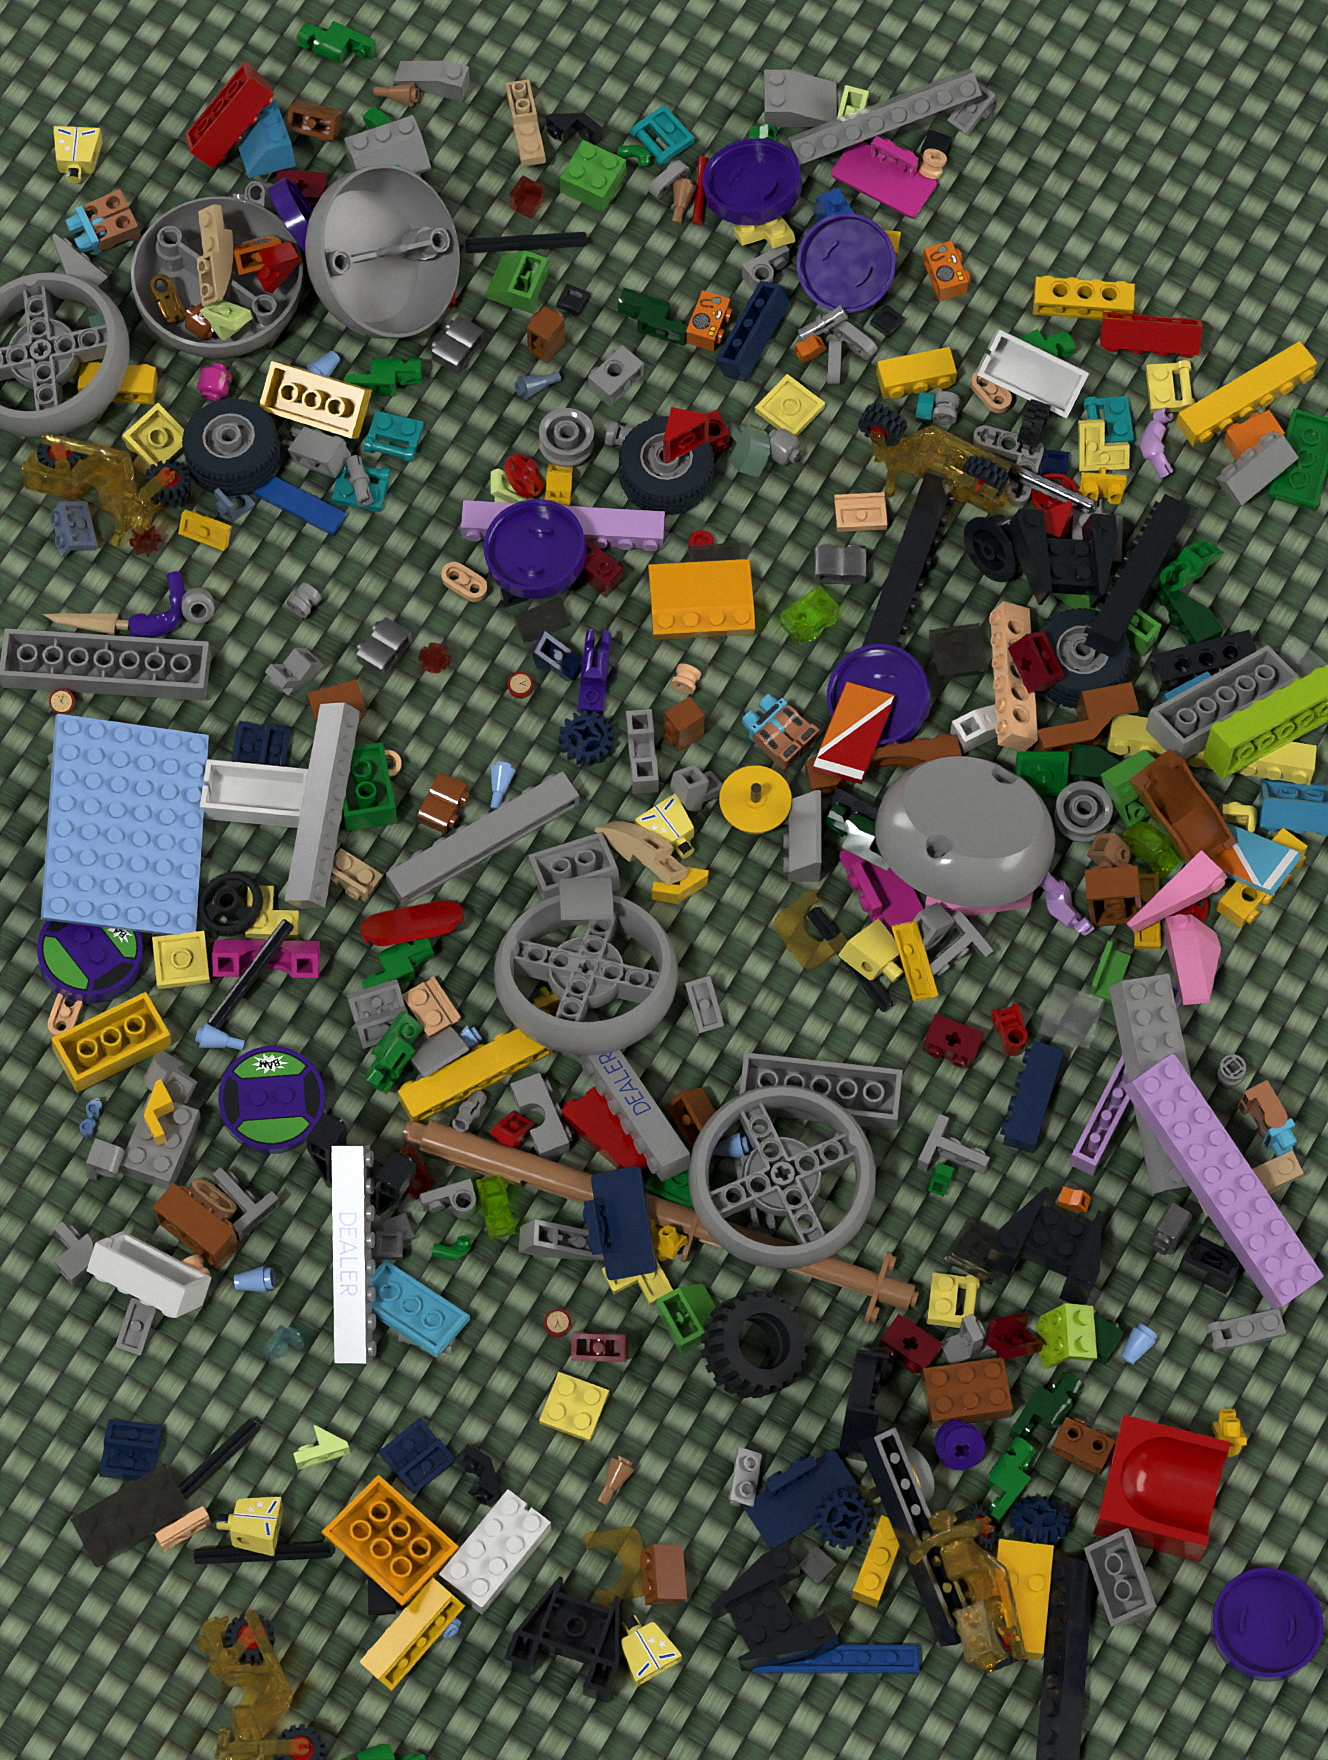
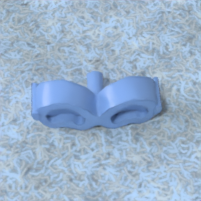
(93, 1111)

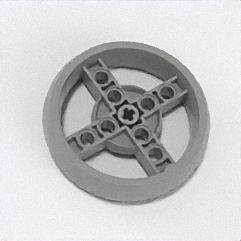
(47, 355)
(586, 968)
(751, 1111)

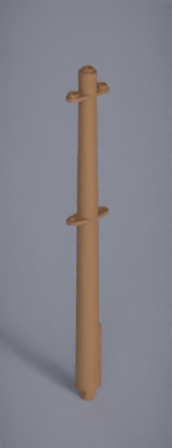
(523, 1168)

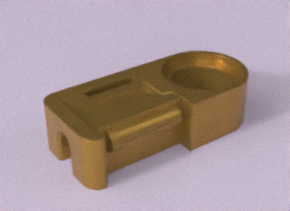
(168, 301)

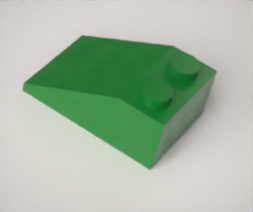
(368, 790)

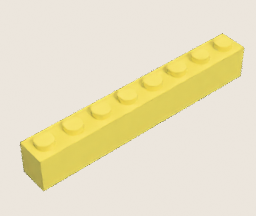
(1289, 763)

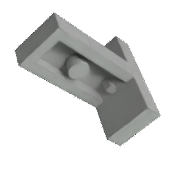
(959, 945)
(951, 1150)
(253, 1213)
(968, 1343)

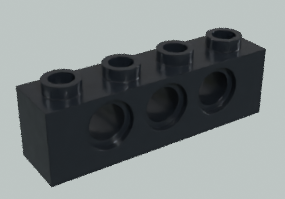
(1164, 663)

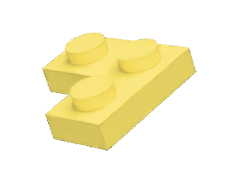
(774, 232)
(1096, 453)
(270, 918)
(652, 1285)

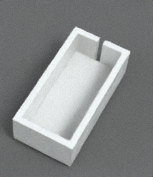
(1032, 372)
(253, 793)
(148, 1274)
(495, 1552)

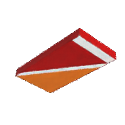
(854, 732)

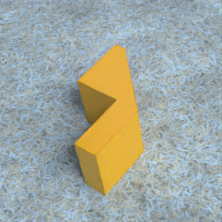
(559, 484)
(672, 893)
(157, 1106)

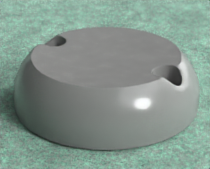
(172, 250)
(382, 252)
(965, 832)

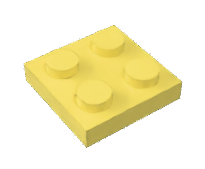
(790, 406)
(181, 960)
(574, 1406)

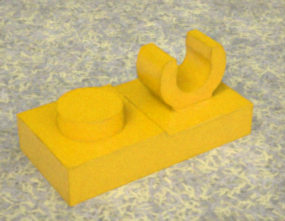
(204, 529)

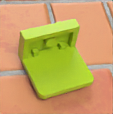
(1067, 1334)

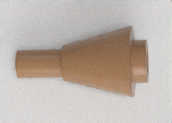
(405, 93)
(683, 192)
(617, 1474)

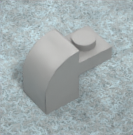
(295, 671)
(695, 787)
(169, 1071)
(75, 1260)

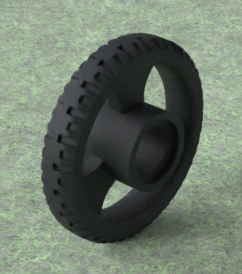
(237, 911)

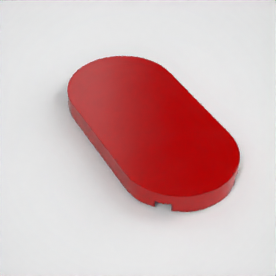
(411, 923)

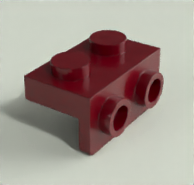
(1010, 1338)

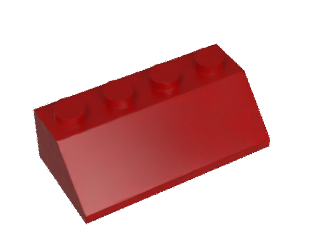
(229, 115)

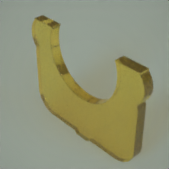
(791, 928)
(628, 1547)

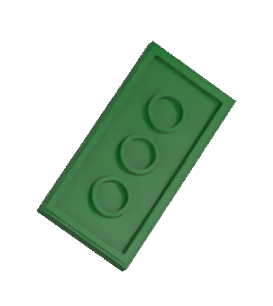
(1304, 478)

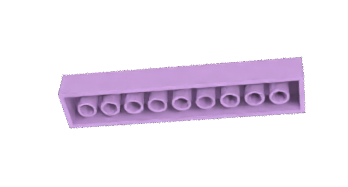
(1223, 1181)

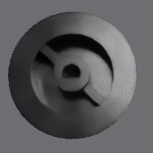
(991, 547)

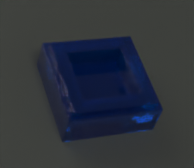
(1055, 462)

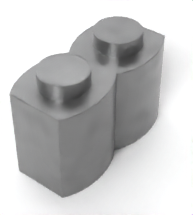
(457, 344)
(840, 565)
(383, 646)
(1170, 1229)

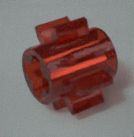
(145, 546)
(434, 657)

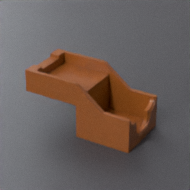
(1094, 715)
(1181, 807)

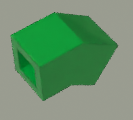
(375, 118)
(763, 132)
(941, 1179)

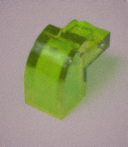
(1152, 846)
(495, 1207)

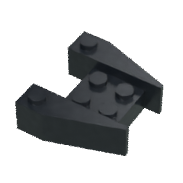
(1064, 564)
(389, 1180)
(1053, 1243)
(860, 1418)
(766, 1619)
(572, 1631)

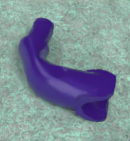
(162, 623)

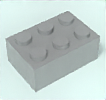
(161, 1163)

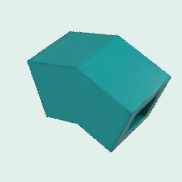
(925, 407)

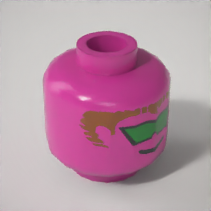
(214, 382)

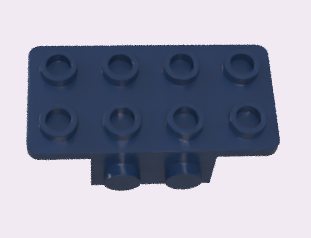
(620, 1223)
(791, 1497)

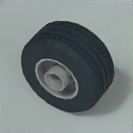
(231, 446)
(658, 484)
(1082, 665)

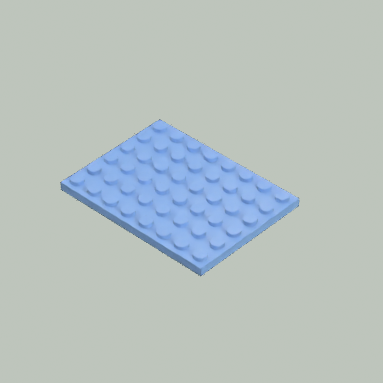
(124, 826)

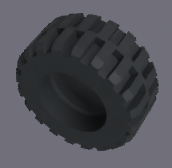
(785, 1340)

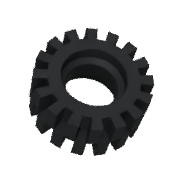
(1034, 423)

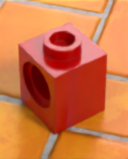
(717, 425)

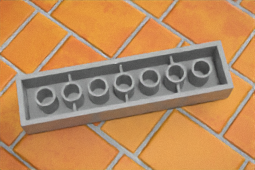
(105, 664)
(1148, 1032)

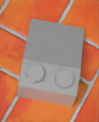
(798, 99)

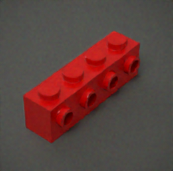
(1150, 333)

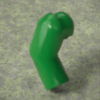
(635, 151)
(453, 1252)

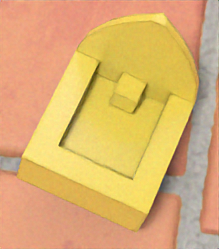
(1240, 814)

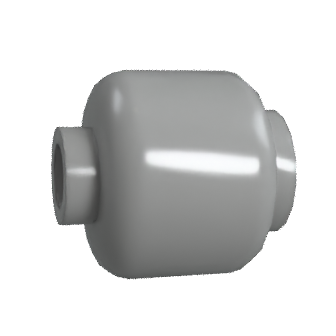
(784, 446)
(202, 610)

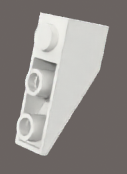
(975, 728)

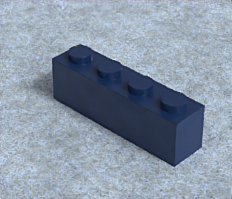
(752, 331)
(1033, 1096)

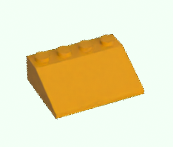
(701, 599)
(390, 1540)

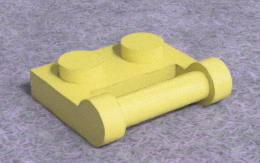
(1161, 386)
(944, 1299)

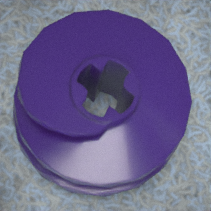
(958, 1433)

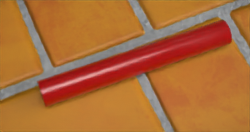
(699, 194)

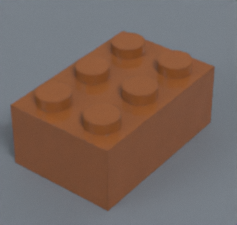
(1113, 894)
(196, 1225)
(967, 1392)

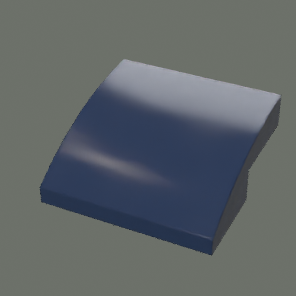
(260, 744)
(130, 1449)
(416, 1456)

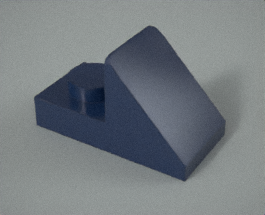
(556, 656)

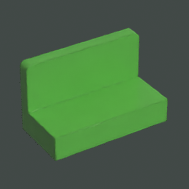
(1109, 972)

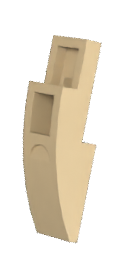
(525, 123)
(216, 263)
(640, 843)
(1276, 1173)

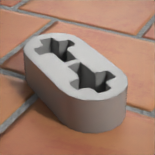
(664, 182)
(855, 340)
(834, 362)

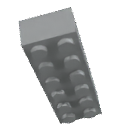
(1186, 719)
(864, 1091)

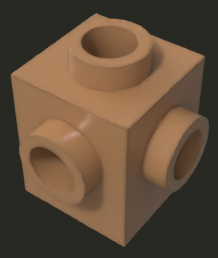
(1109, 850)

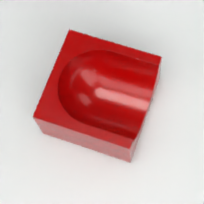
(1161, 1487)

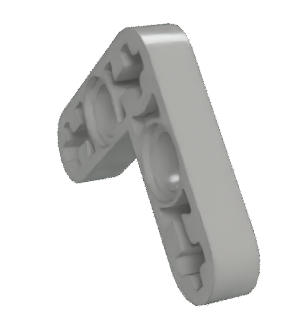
(1023, 459)

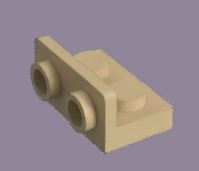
(354, 876)

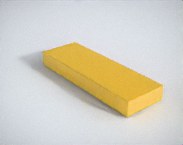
(1150, 936)
(914, 960)

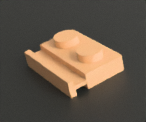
(860, 512)
(431, 1007)
(183, 1529)

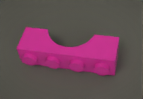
(296, 958)

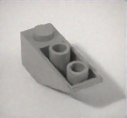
(80, 264)

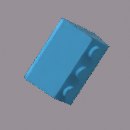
(266, 144)
(1293, 806)

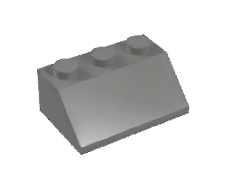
(389, 145)
(803, 839)
(576, 859)
(1120, 1579)

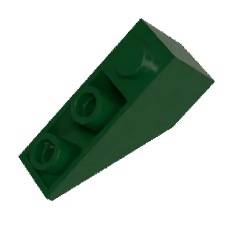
(1192, 618)
(1089, 762)

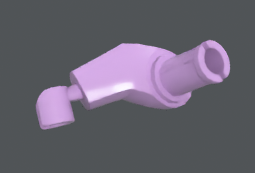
(1151, 443)
(1060, 905)

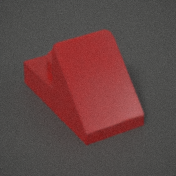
(278, 264)
(512, 1130)

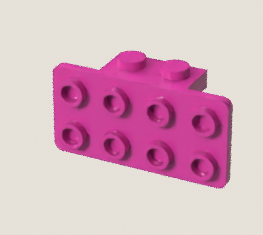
(885, 175)
(880, 891)

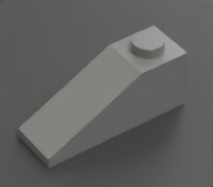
(435, 77)
(555, 1241)

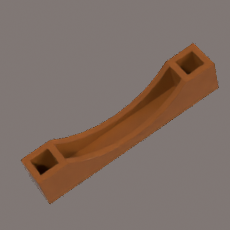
(894, 754)

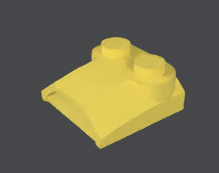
(155, 436)

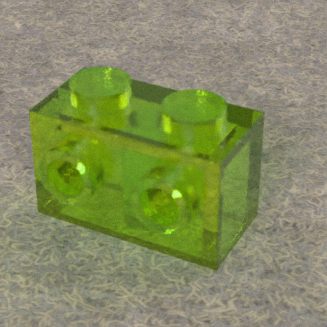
(809, 615)

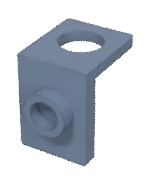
(226, 507)

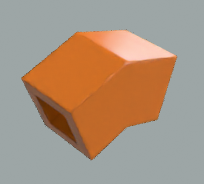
(809, 348)
(1074, 1200)

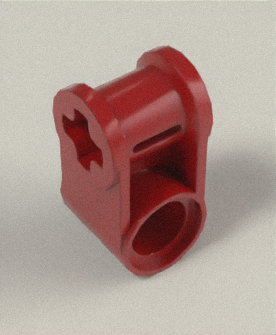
(1010, 1024)

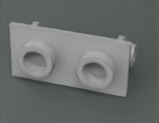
(745, 1477)

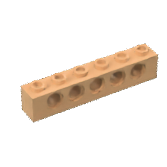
(1013, 705)

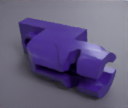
(594, 674)

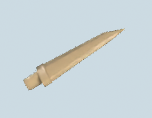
(95, 622)

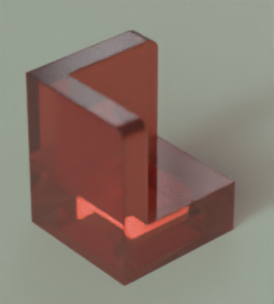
(526, 197)

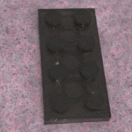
(131, 1515)

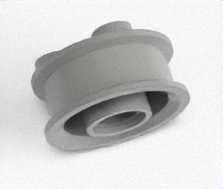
(566, 451)
(1078, 826)

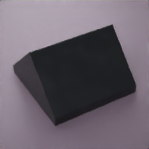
(855, 801)
(1209, 1264)

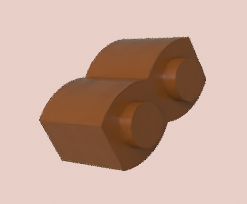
(443, 803)

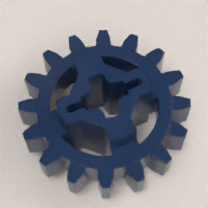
(594, 745)
(838, 1508)
(1039, 1520)

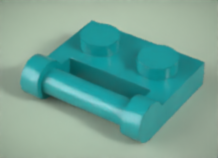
(668, 130)
(1116, 417)
(396, 430)
(345, 494)

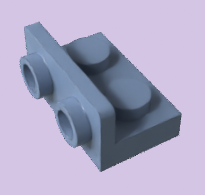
(73, 527)

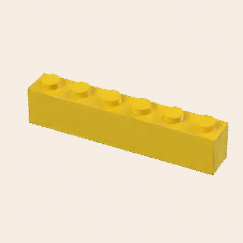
(1246, 394)
(472, 1072)

